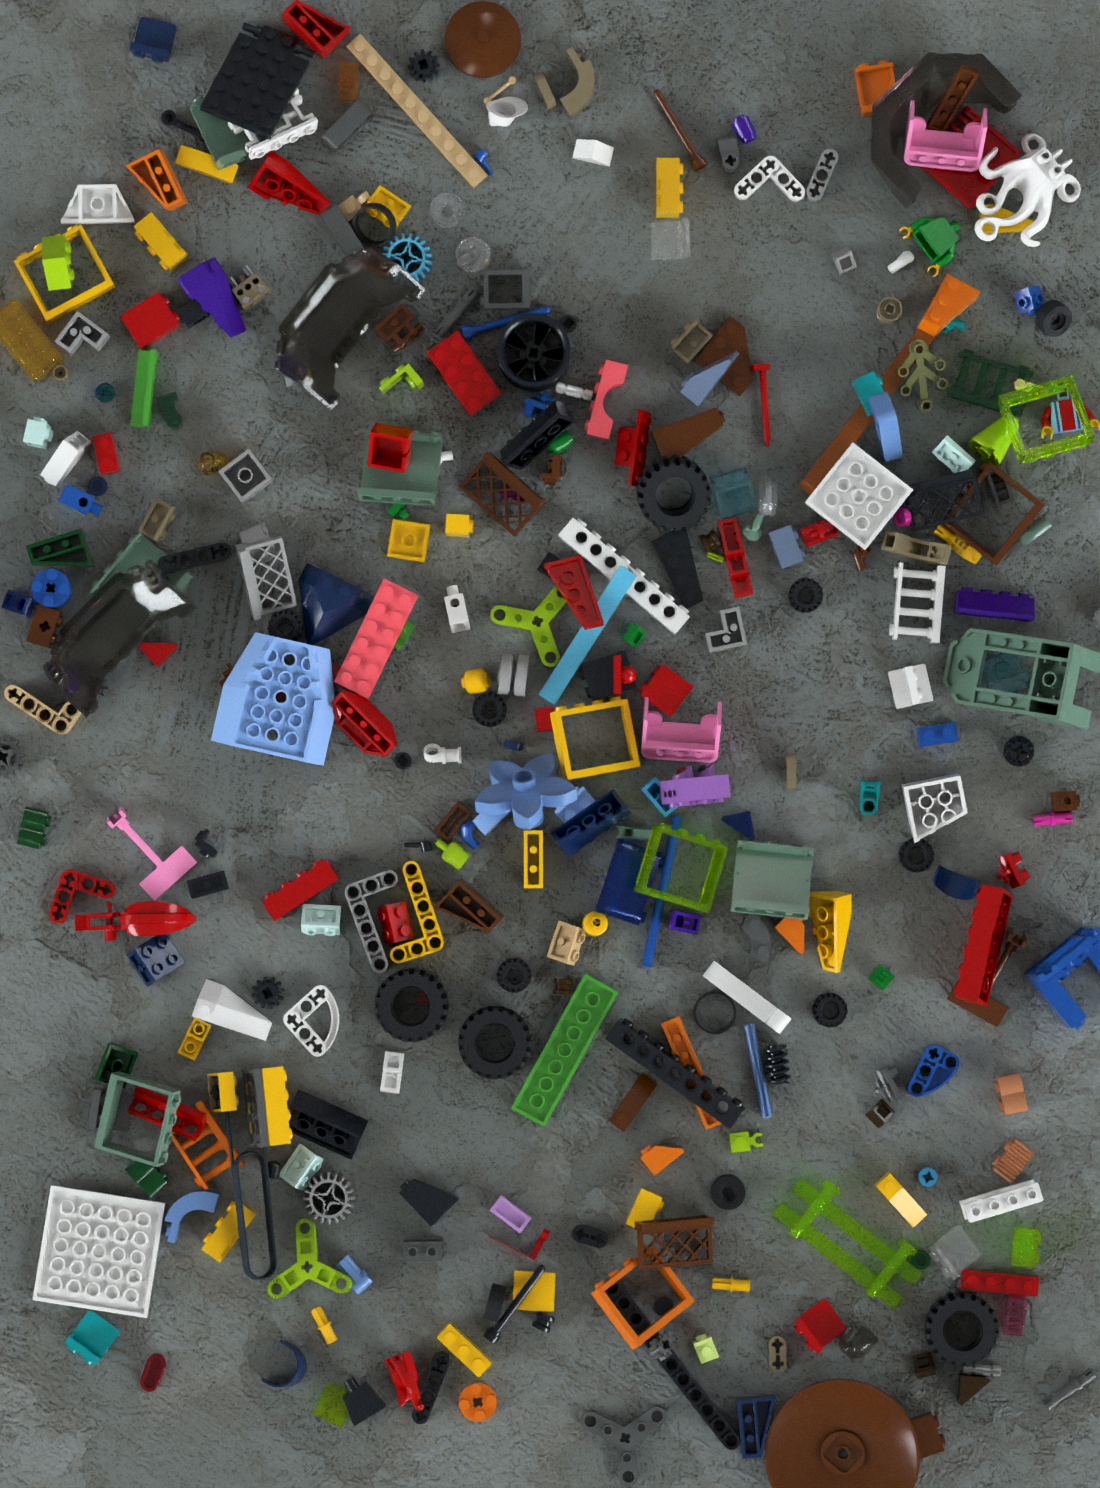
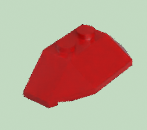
(364, 723)

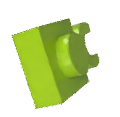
(741, 1141)

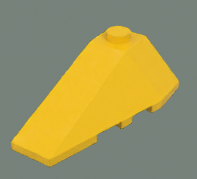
(831, 919)

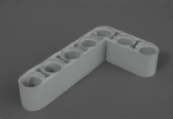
(367, 917)

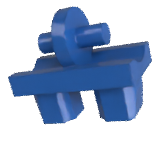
(531, 405)

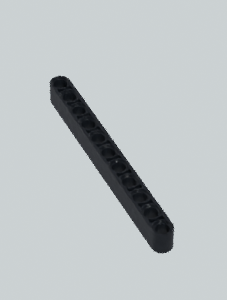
(675, 1372)

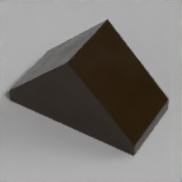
(969, 1386)

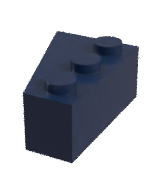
(753, 1422)

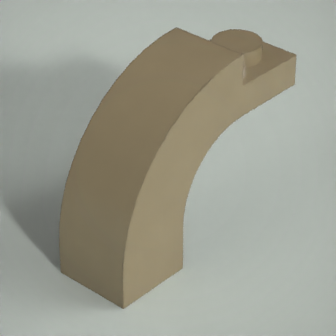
(579, 98)
(915, 548)

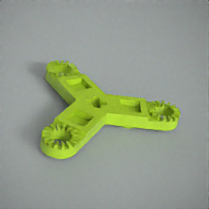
(523, 620)
(296, 1275)

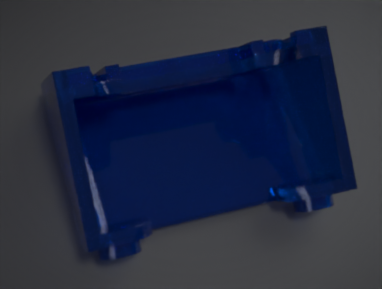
(618, 893)

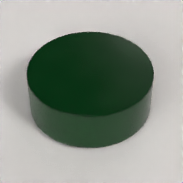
(921, 1260)

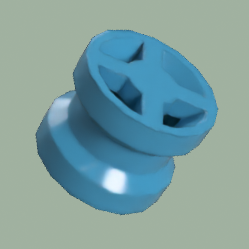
(924, 1171)

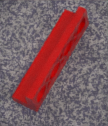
(187, 1115)

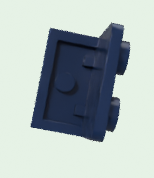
(153, 40)

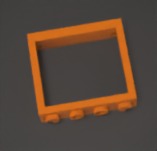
(618, 1320)

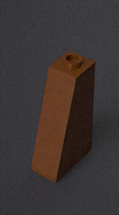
(687, 433)

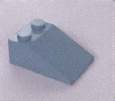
(700, 384)

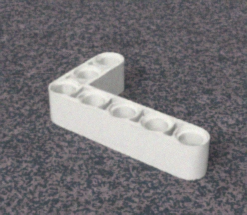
(747, 997)

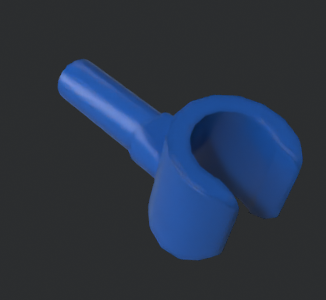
(481, 155)

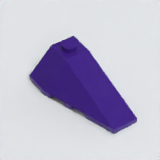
(211, 288)

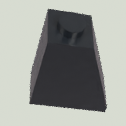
(427, 1200)

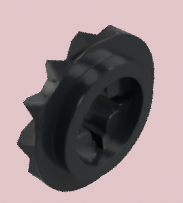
(1010, 755)

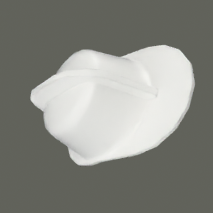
(505, 110)

